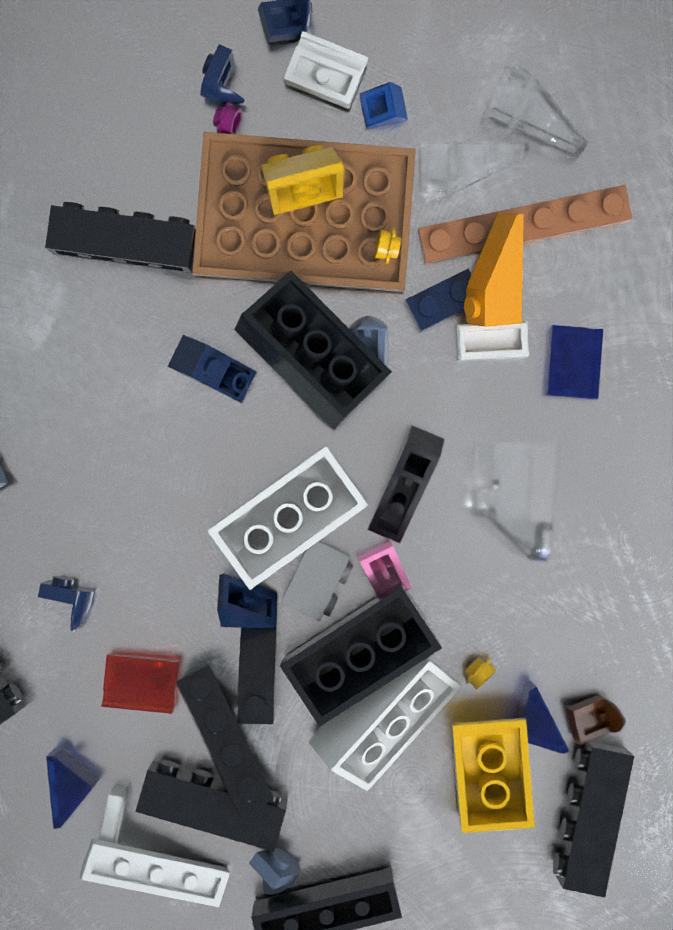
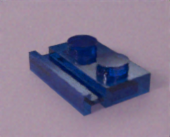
(574, 362)

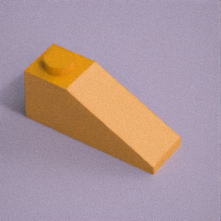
(497, 279)

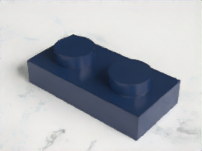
(439, 301)

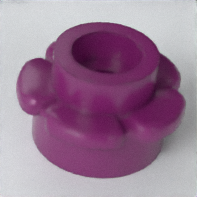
(227, 118)

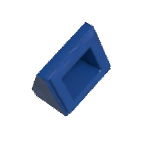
(383, 105)

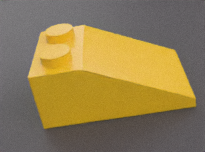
(303, 179)
(493, 775)

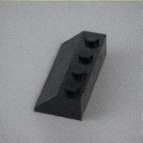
(311, 349)
(360, 654)

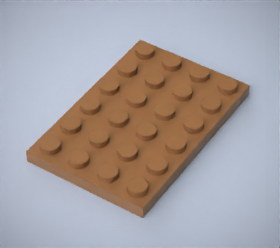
(319, 243)

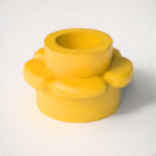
(387, 245)
(479, 672)

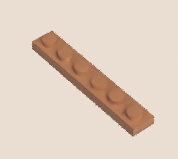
(540, 222)

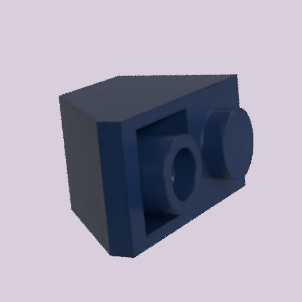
(212, 368)

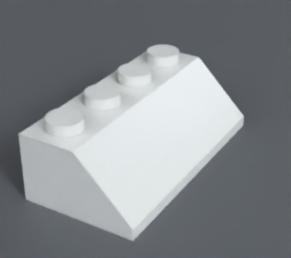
(287, 517)
(380, 727)

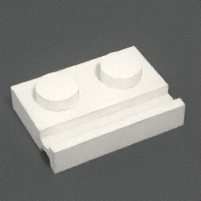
(325, 70)

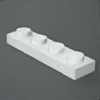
(154, 873)

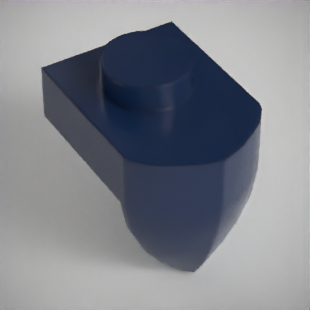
(285, 18)
(216, 72)
(63, 590)

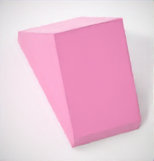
(383, 567)

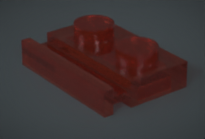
(140, 683)

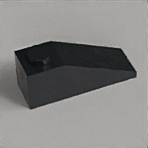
(406, 484)
(257, 676)

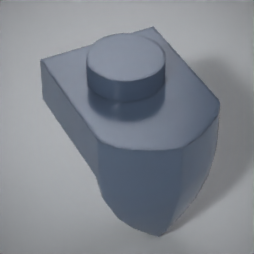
(373, 334)
(276, 869)

